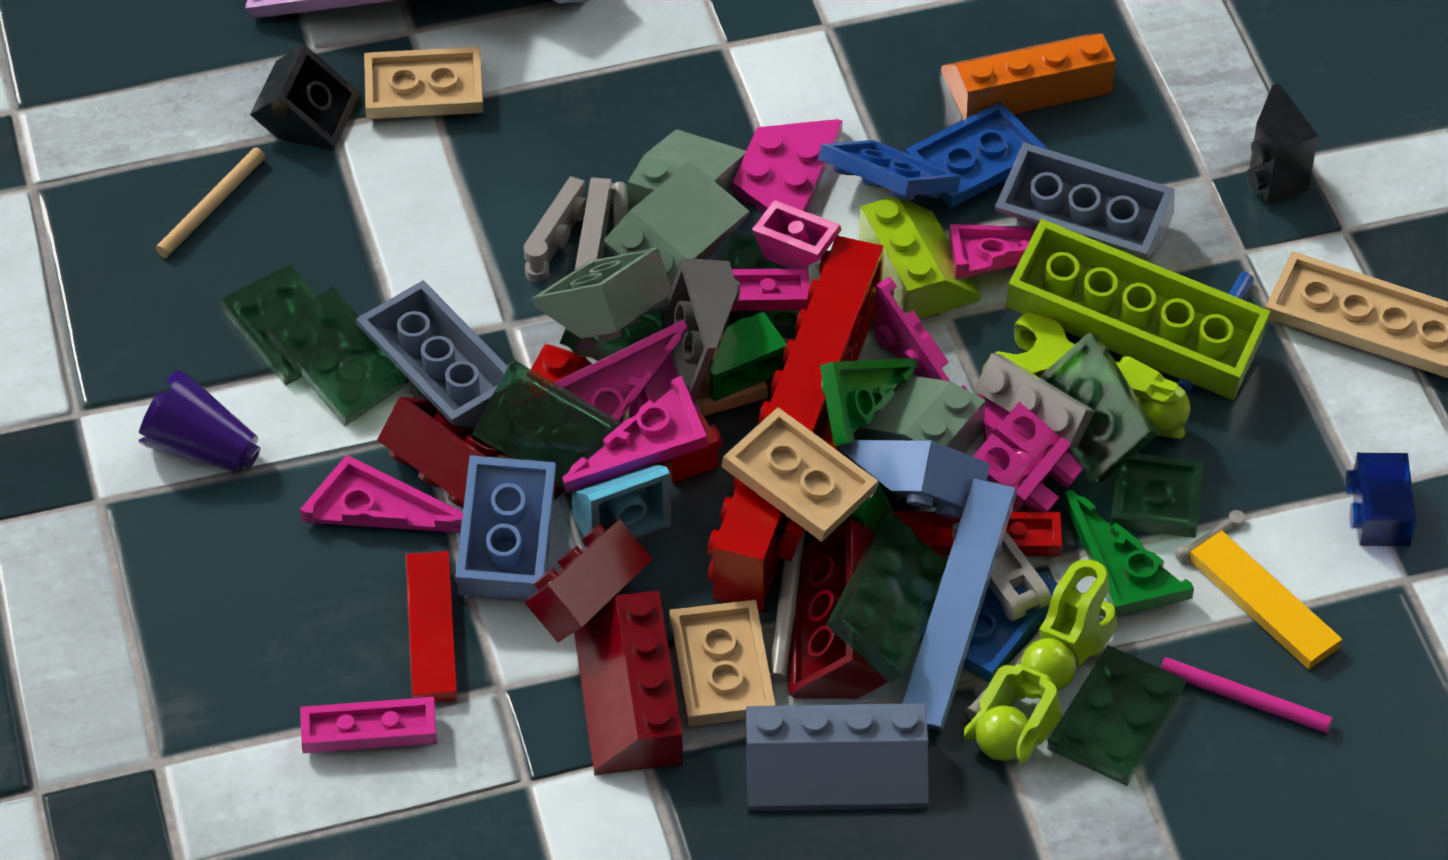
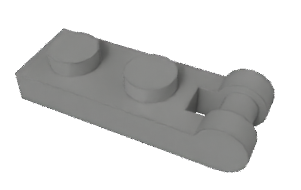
(554, 229)
(1012, 571)

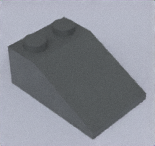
(703, 299)

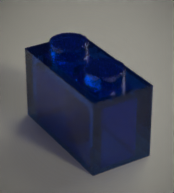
(1382, 499)

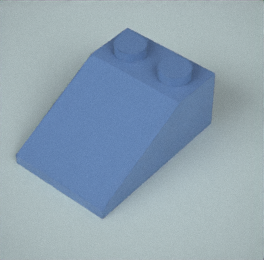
(921, 471)
(505, 527)

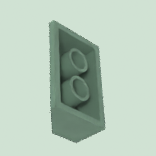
(607, 294)

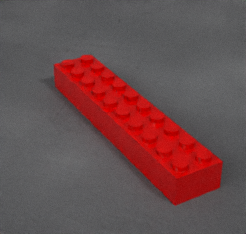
(827, 332)

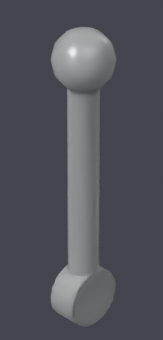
(1235, 520)

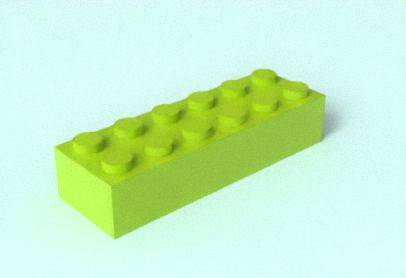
(1138, 308)

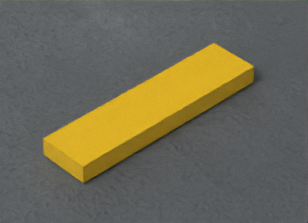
(1265, 600)

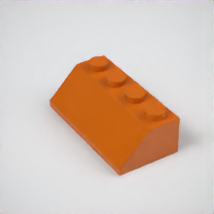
(1033, 76)

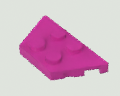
(784, 164)

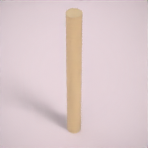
(210, 202)

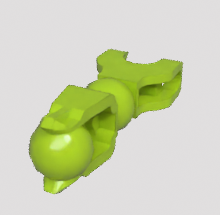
(1046, 343)
(1046, 667)

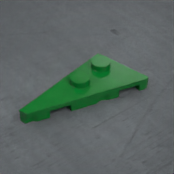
(860, 389)
(1133, 572)

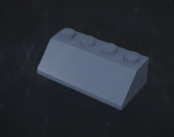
(1088, 200)
(436, 352)
(837, 757)

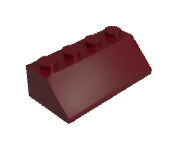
(435, 447)
(818, 658)
(629, 686)

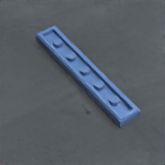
(960, 599)

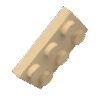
(423, 82)
(799, 474)
(721, 661)

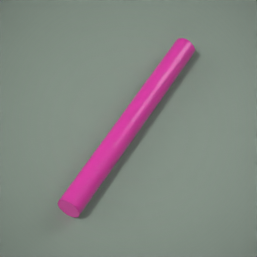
(1249, 696)

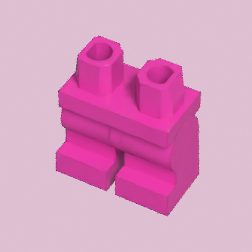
(1025, 455)

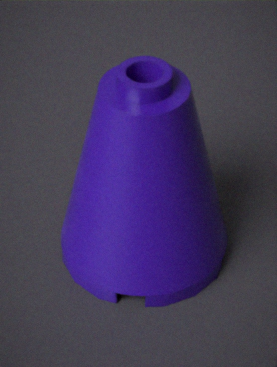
(197, 427)

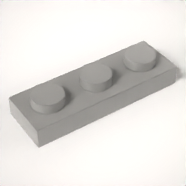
(1010, 383)

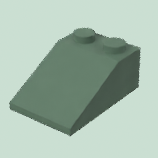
(674, 151)
(682, 217)
(928, 412)

